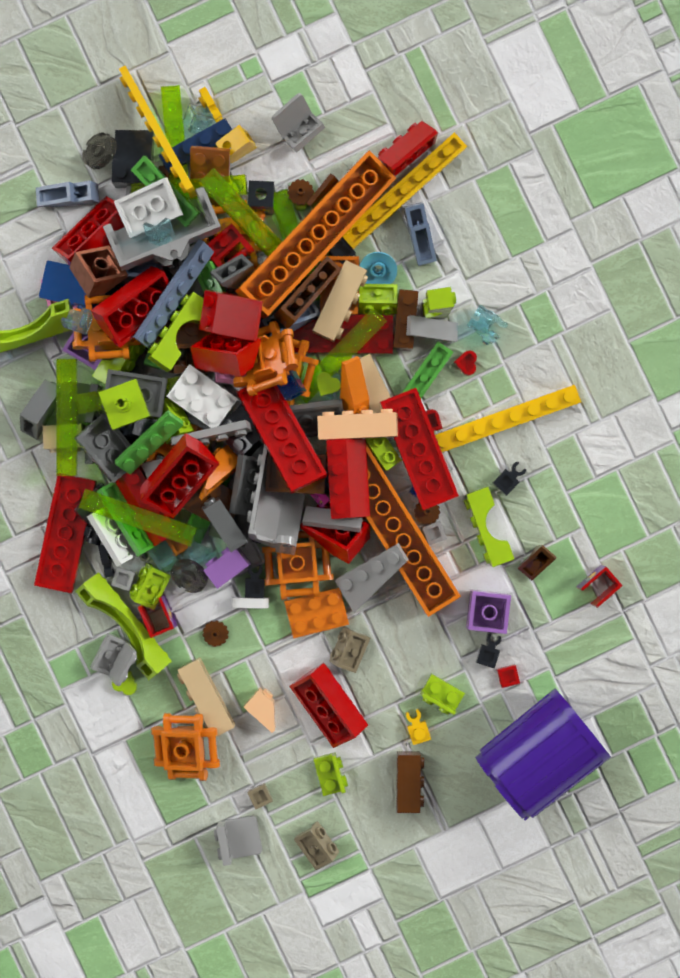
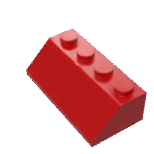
(89, 231)
(129, 306)
(178, 476)
(348, 478)
(130, 488)
(329, 705)

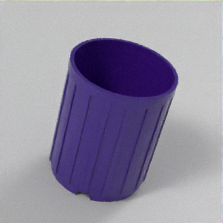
(541, 755)

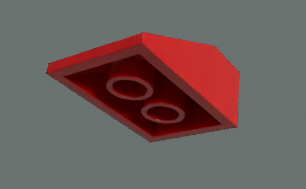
(230, 315)
(339, 543)

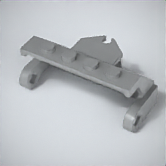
(138, 250)
(274, 514)

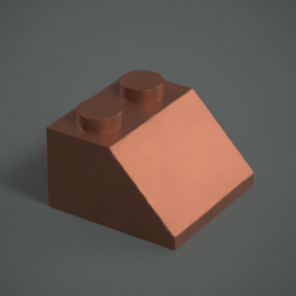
(97, 270)

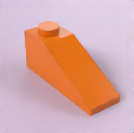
(353, 386)
(227, 467)

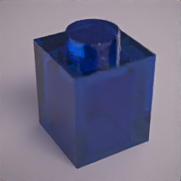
(293, 388)

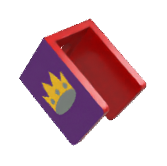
(608, 592)
(148, 623)

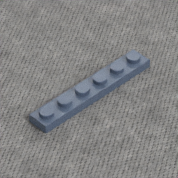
(173, 294)

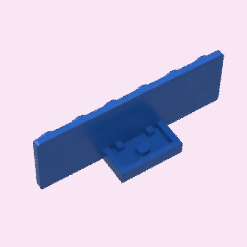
(61, 284)

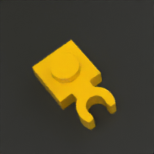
(207, 101)
(418, 729)

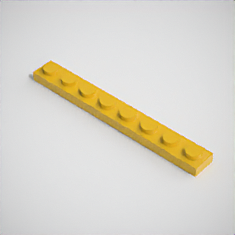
(160, 139)
(404, 190)
(508, 418)

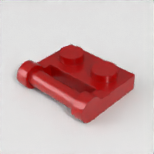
(226, 242)

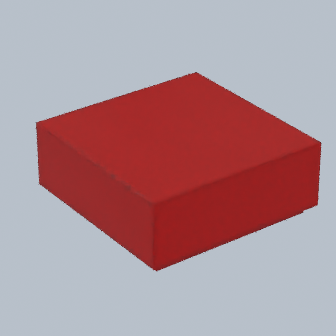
(508, 676)

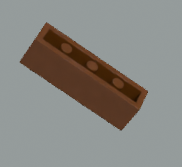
(307, 292)

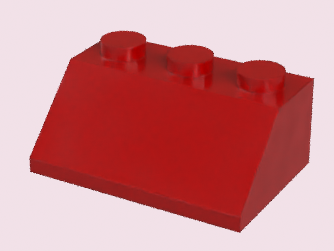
(408, 147)
(225, 354)

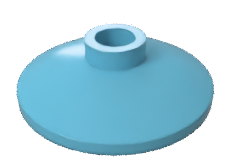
(386, 274)

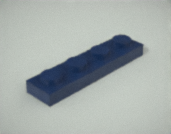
(205, 138)

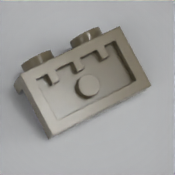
(349, 649)
(317, 846)

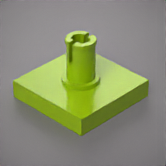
(124, 404)

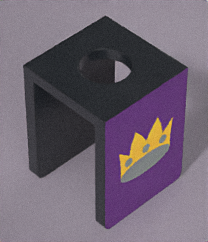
(265, 204)

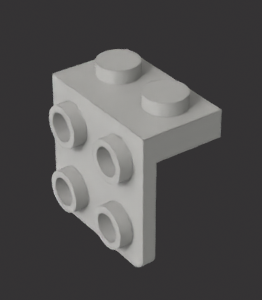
(297, 123)
(114, 658)
(237, 838)

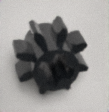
(92, 536)

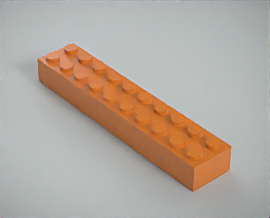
(317, 233)
(394, 526)

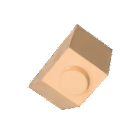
(262, 707)

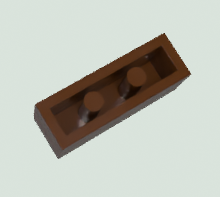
(406, 307)
(409, 782)

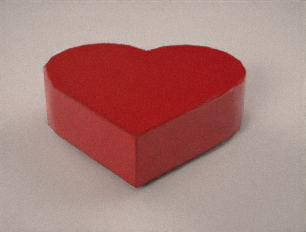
(466, 363)
(434, 419)

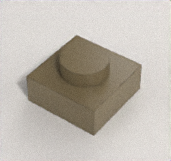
(260, 796)

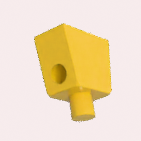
(238, 141)

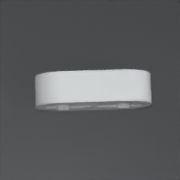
(242, 602)

